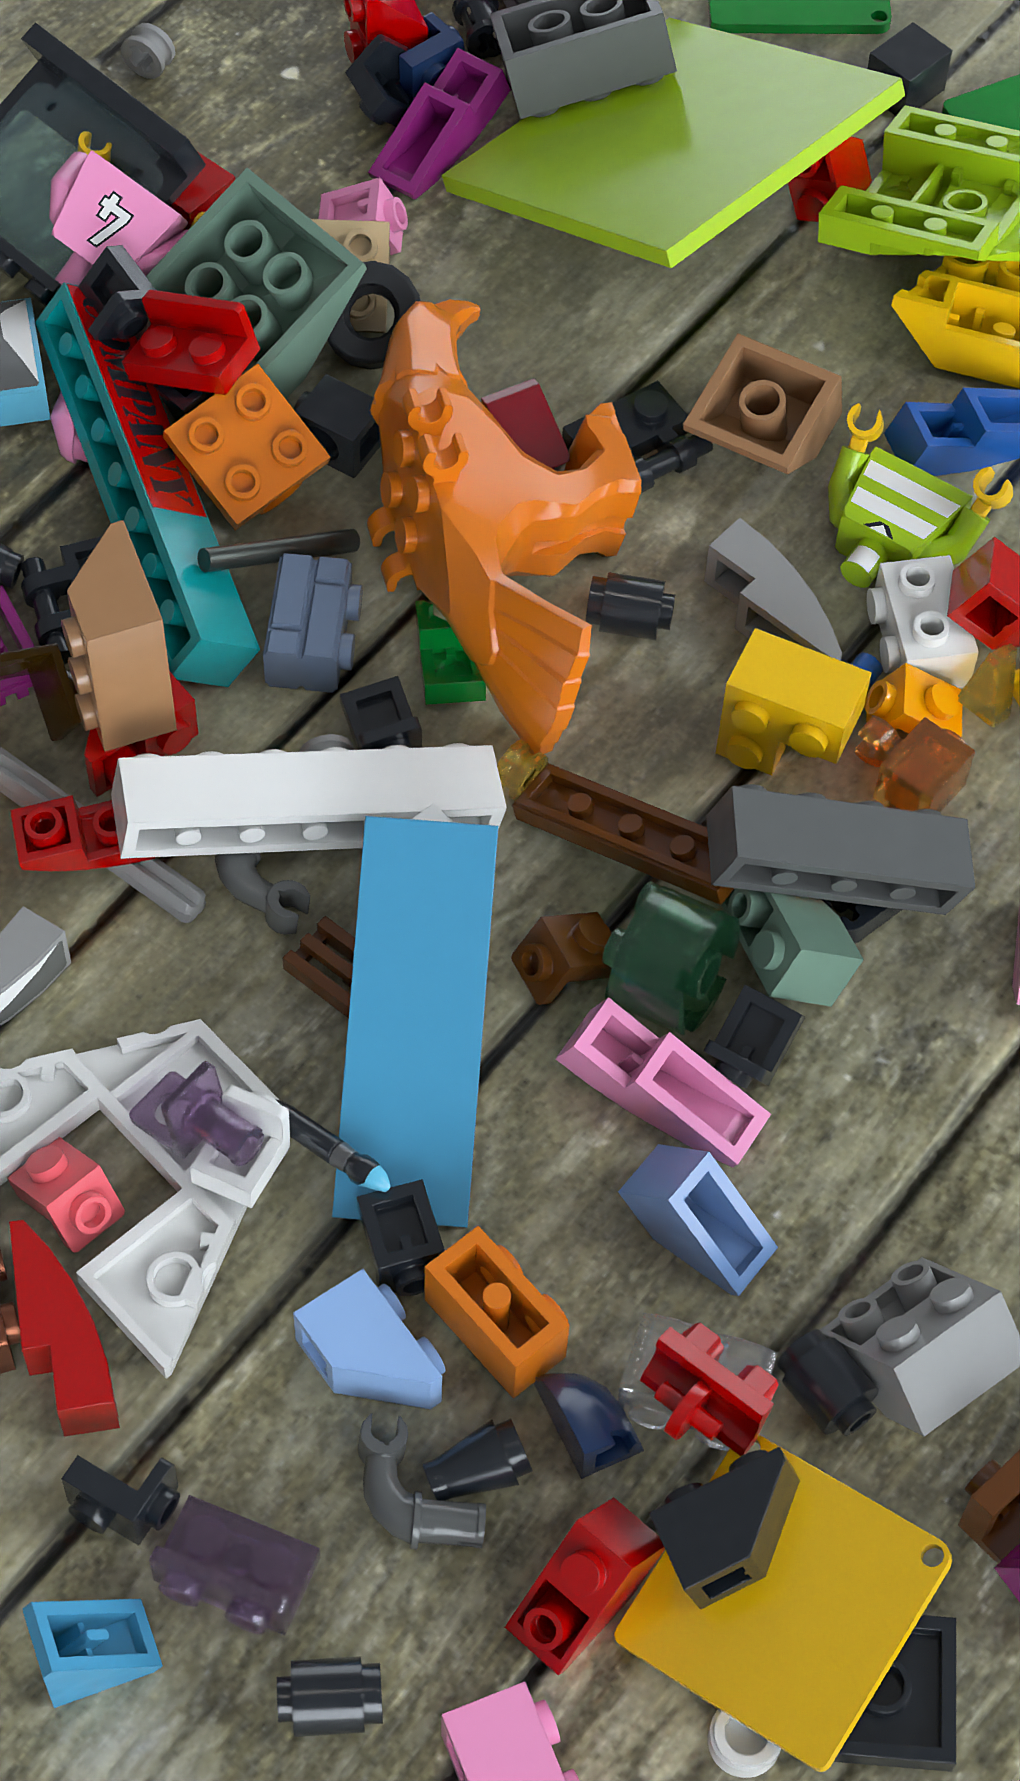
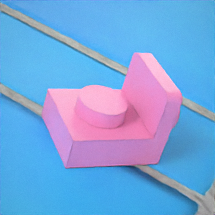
(367, 202)

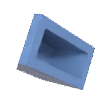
(699, 1216)

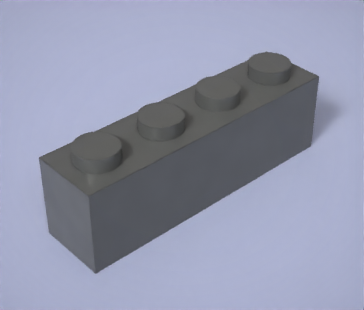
(839, 850)

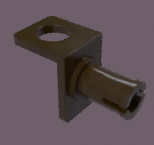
(51, 684)

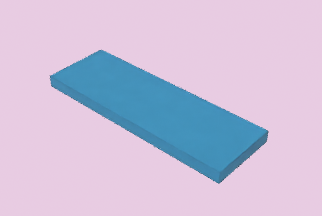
(418, 1008)

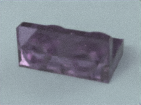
(234, 1566)

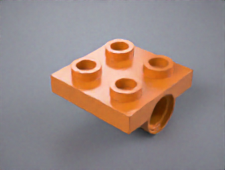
(246, 448)

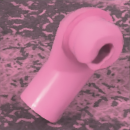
(65, 432)

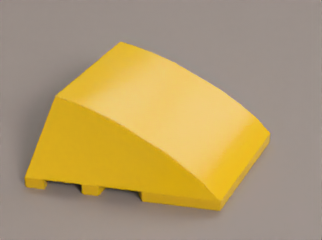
(967, 317)

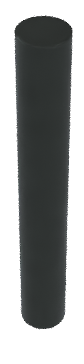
(270, 550)

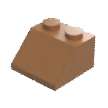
(767, 406)

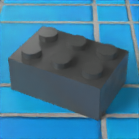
(580, 50)

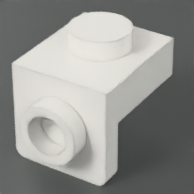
(246, 1182)

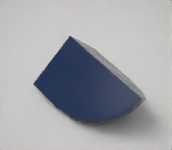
(588, 1421)

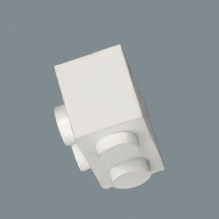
(912, 615)

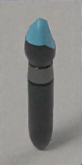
(359, 1167)

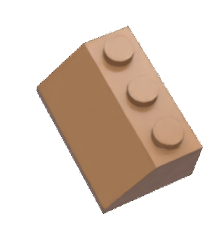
(118, 646)

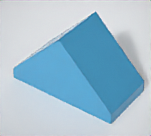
(90, 1645)

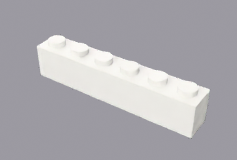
(294, 798)

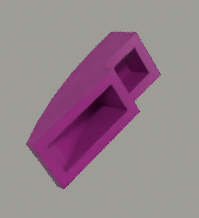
(441, 124)

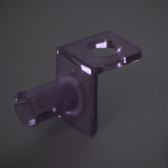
(195, 1114)

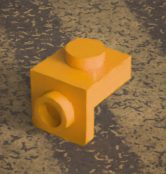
(911, 695)

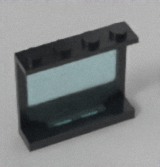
(41, 132)

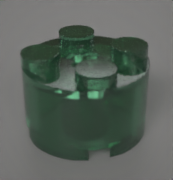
(670, 958)

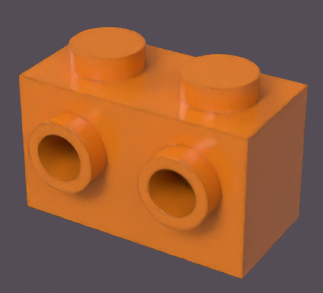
(496, 1311)

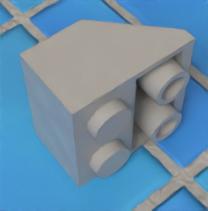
(929, 1342)

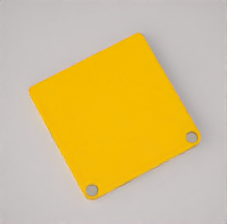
(812, 1636)

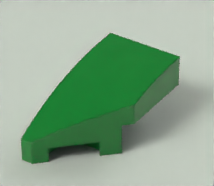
(445, 667)

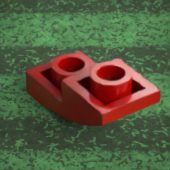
(66, 837)

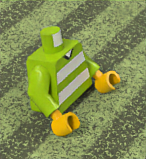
(899, 511)

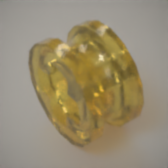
(519, 768)

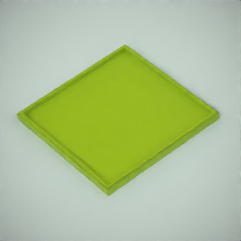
(678, 157)

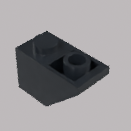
(728, 1528)

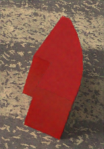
(61, 1336)

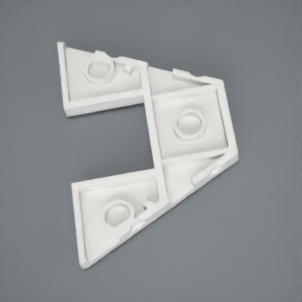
(166, 1263)

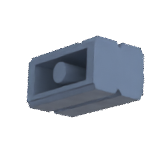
(309, 623)

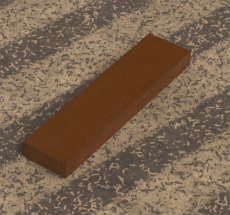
(621, 829)

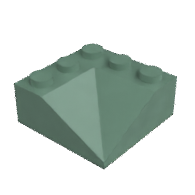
(276, 264)

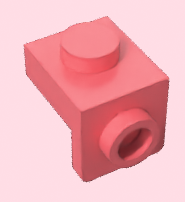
(68, 1192)

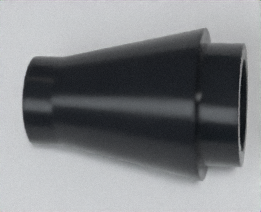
(479, 1463)

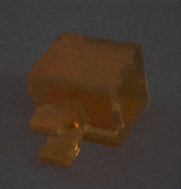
(917, 771)

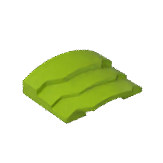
(940, 192)

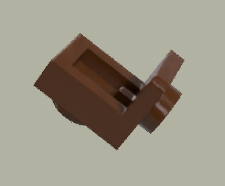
(561, 952)
(994, 1508)

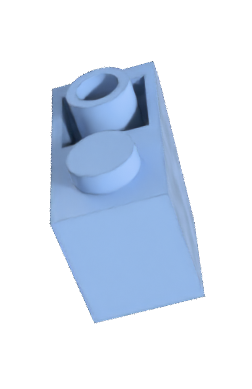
(365, 1348)

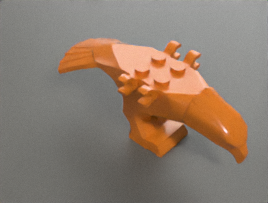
(484, 510)

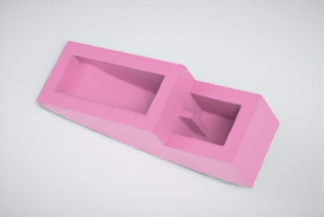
(663, 1083)

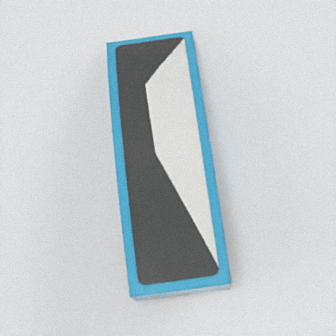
(21, 372)

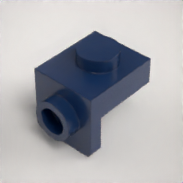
(430, 57)

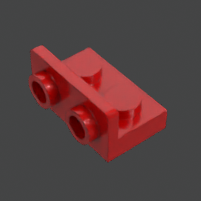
(192, 343)

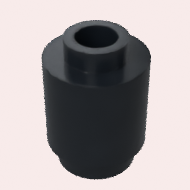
(629, 605)
(828, 1383)
(330, 1696)

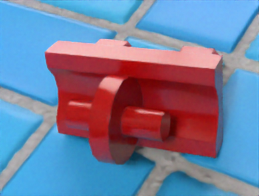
(705, 1392)

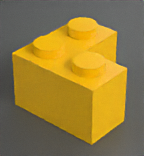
(788, 698)

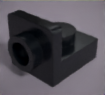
(400, 1235)

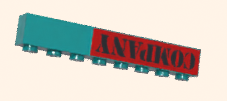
(150, 490)

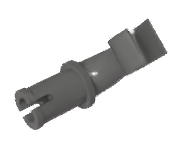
(244, 882)
(406, 1513)

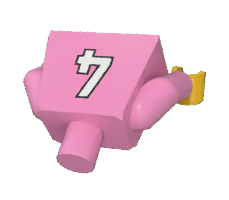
(103, 207)

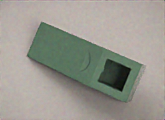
(794, 945)

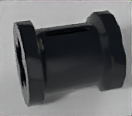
(478, 26)

